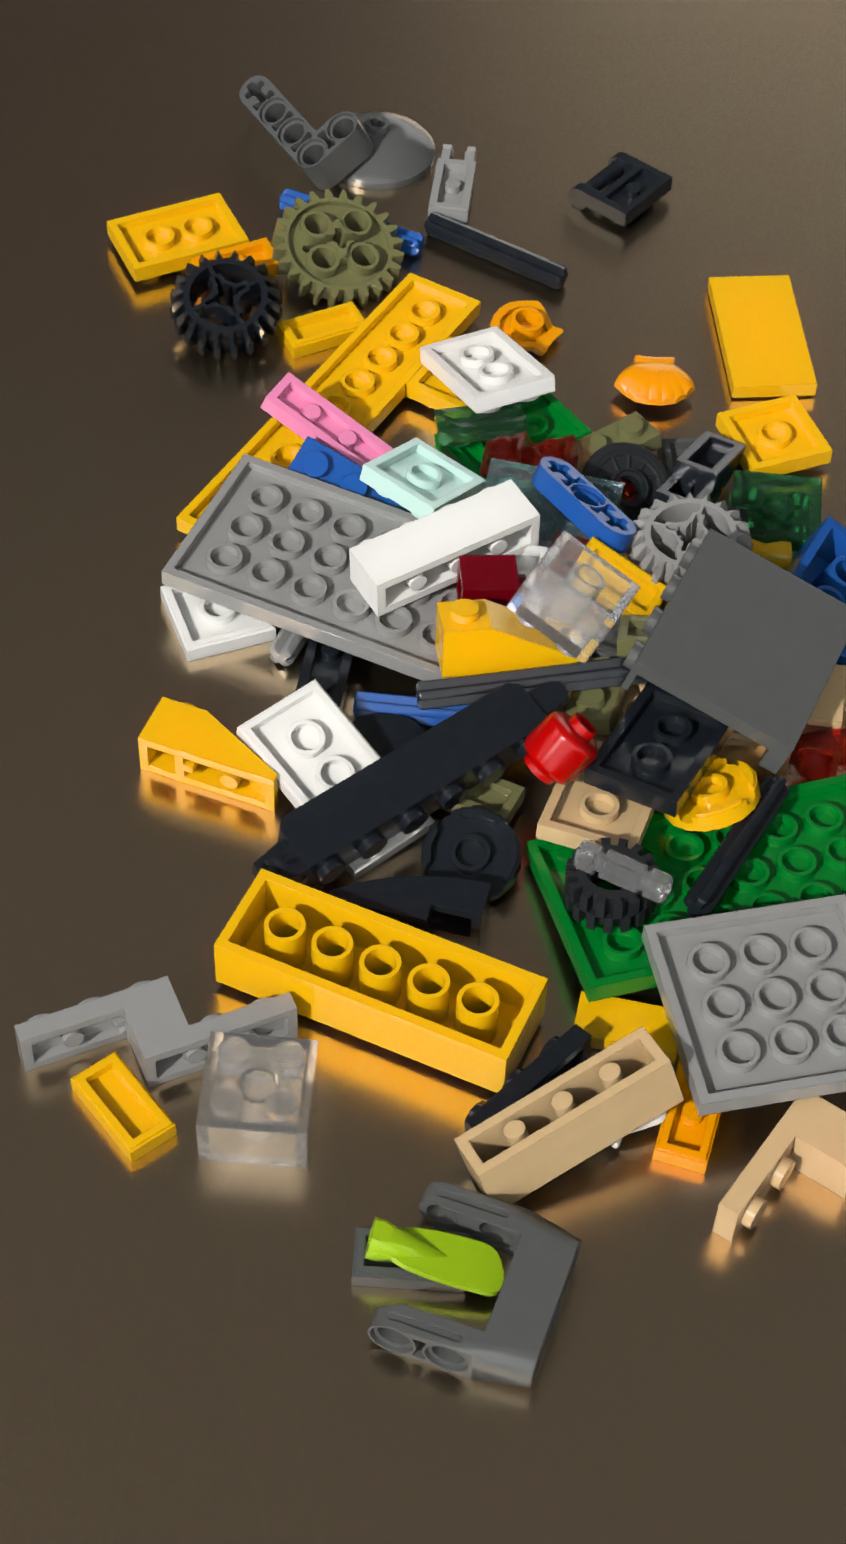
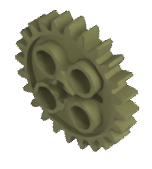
(342, 240)

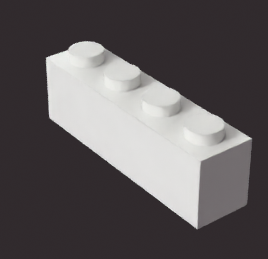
(426, 552)

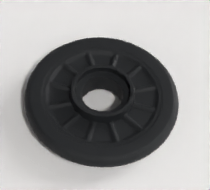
(632, 463)

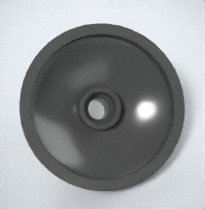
(400, 152)

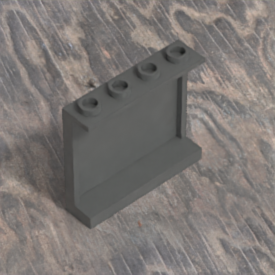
(742, 644)

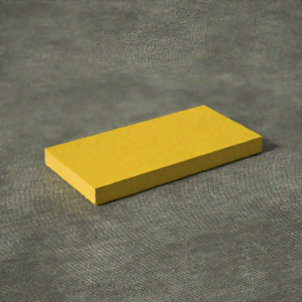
(761, 336)

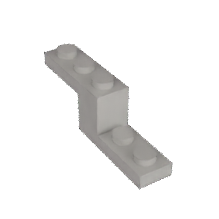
(153, 1025)

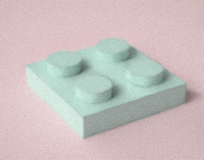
(420, 478)

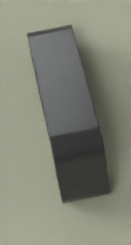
(322, 154)

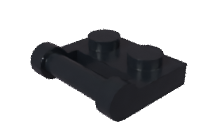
(628, 196)

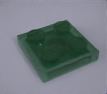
(778, 505)

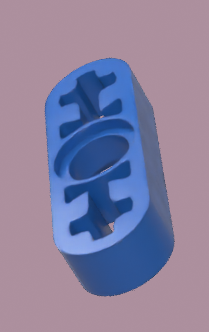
(583, 503)

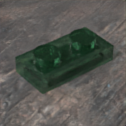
(463, 426)

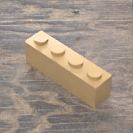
(570, 1118)

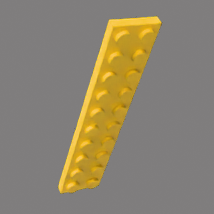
(364, 373)

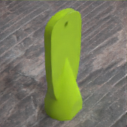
(437, 1256)

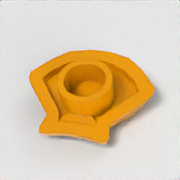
(527, 325)
(654, 381)

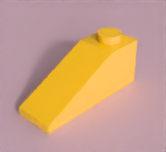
(488, 639)
(202, 752)

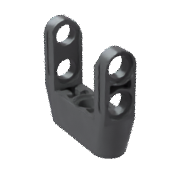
(526, 1305)

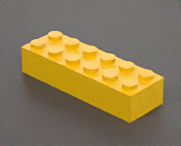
(381, 980)

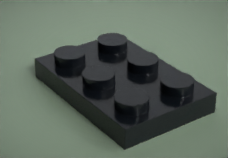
(658, 751)

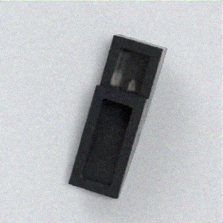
(703, 468)
(431, 903)

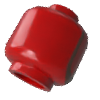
(561, 747)

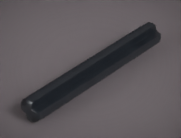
(496, 250)
(735, 849)

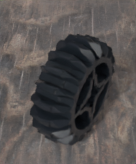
(216, 325)

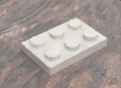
(487, 369)

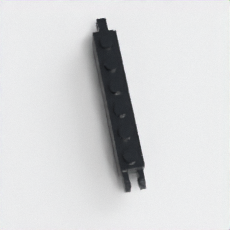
(409, 784)

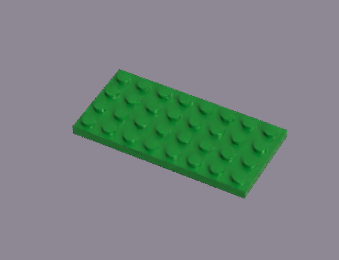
(792, 862)

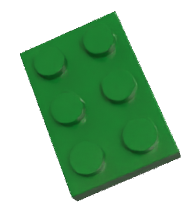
(544, 419)

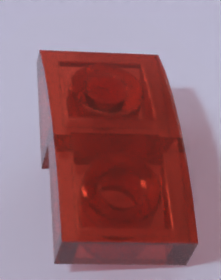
(522, 450)
(819, 754)

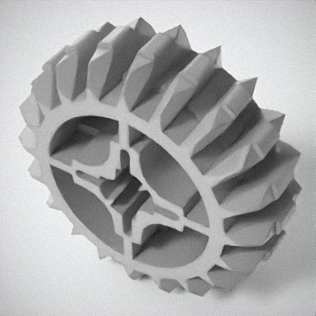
(671, 526)

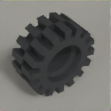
(605, 905)

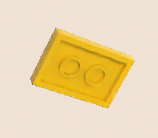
(169, 236)

